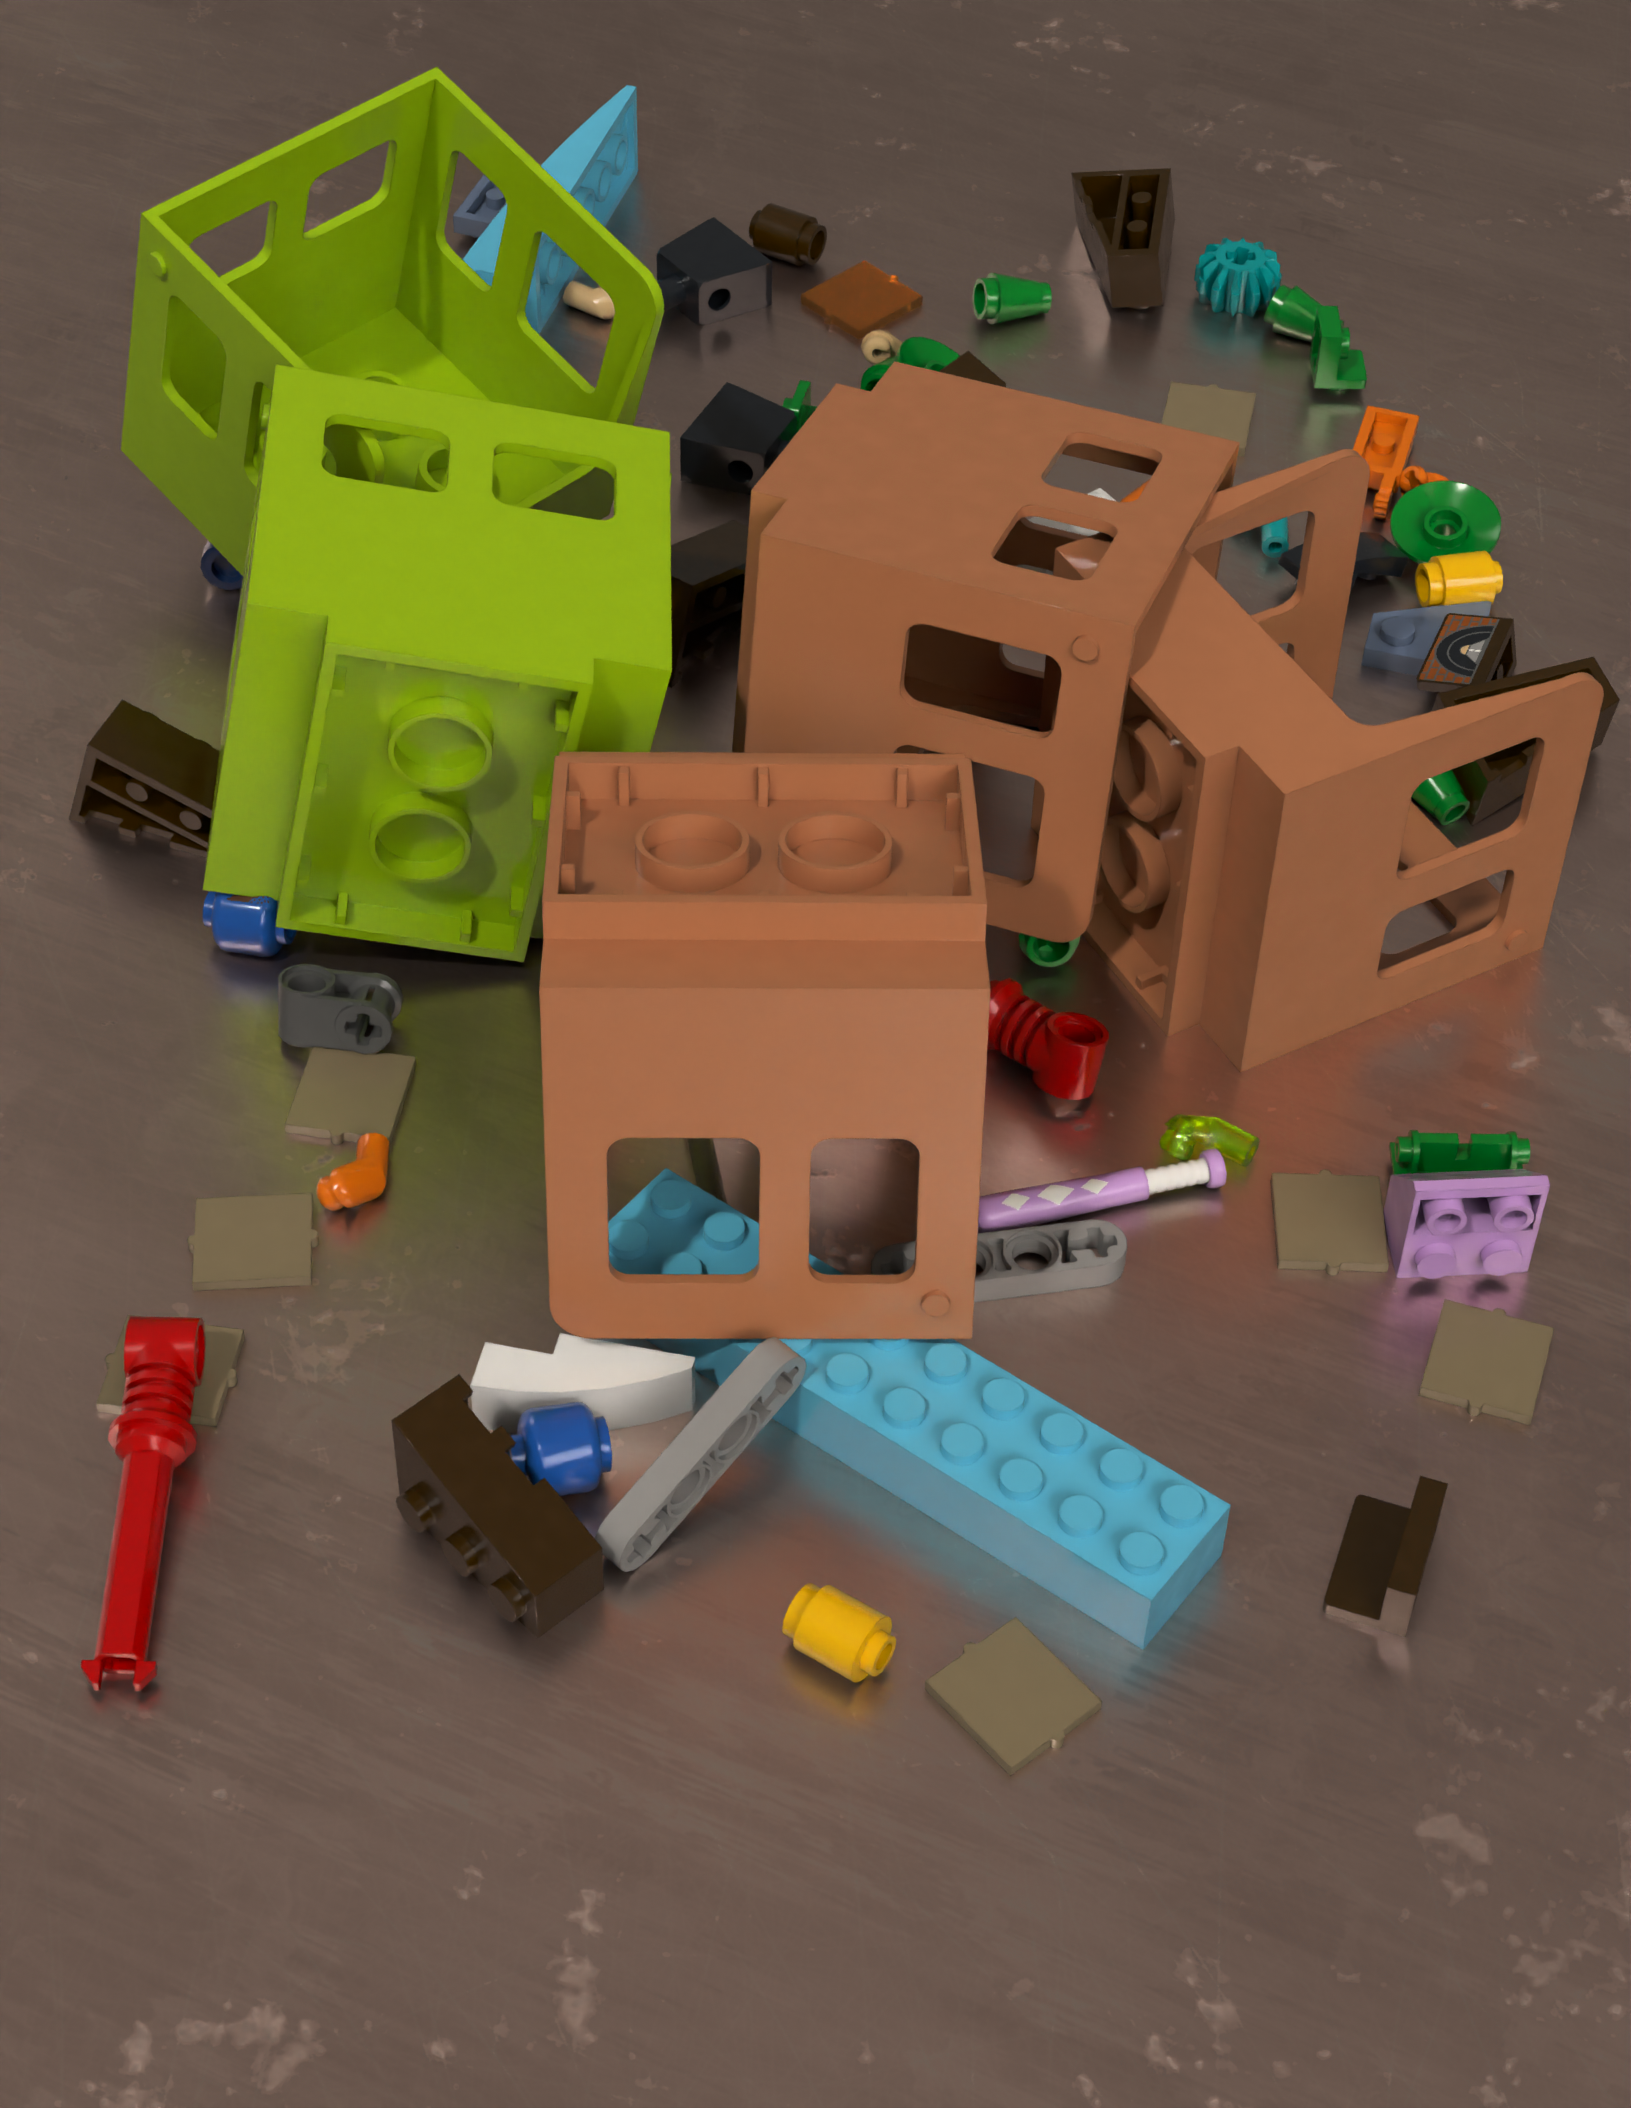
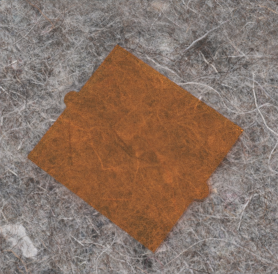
(861, 299)

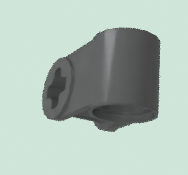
(331, 1008)

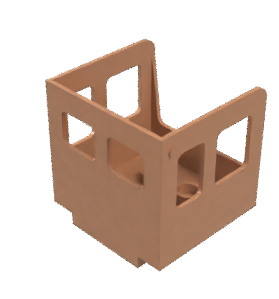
(896, 580)
(1270, 827)
(772, 967)

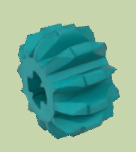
(1237, 277)

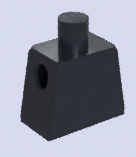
(713, 274)
(735, 440)

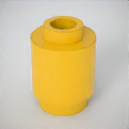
(1458, 579)
(839, 1631)

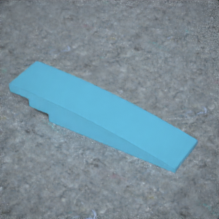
(597, 170)

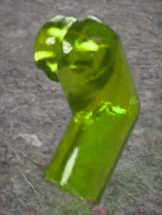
(1211, 1133)

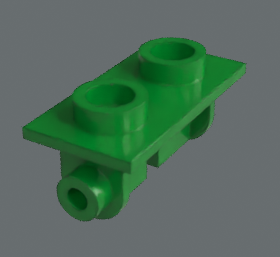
(1445, 1154)

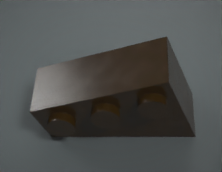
(1128, 231)
(706, 591)
(1504, 774)
(148, 780)
(488, 1513)

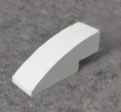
(611, 1378)

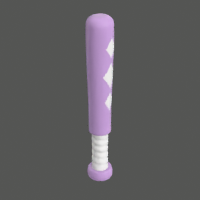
(1088, 1194)

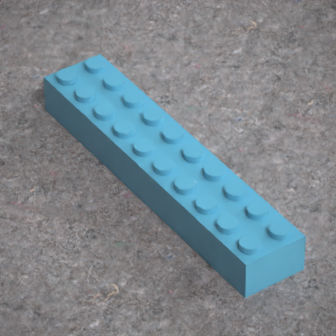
(957, 1436)

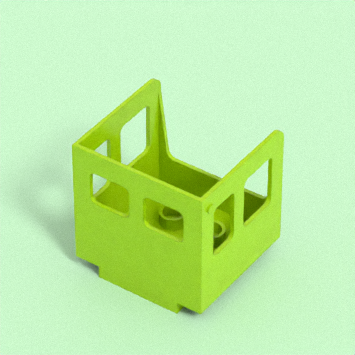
(371, 302)
(426, 665)

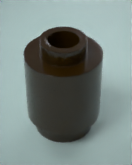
(787, 235)

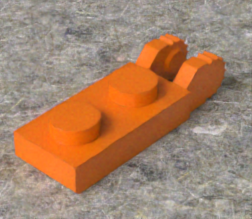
(1385, 444)

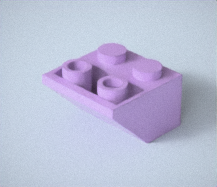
(1464, 1221)

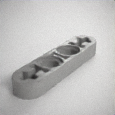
(1006, 1279)
(700, 1454)

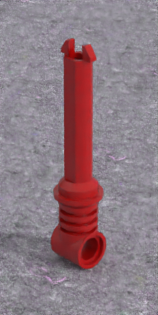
(1058, 1047)
(151, 1439)

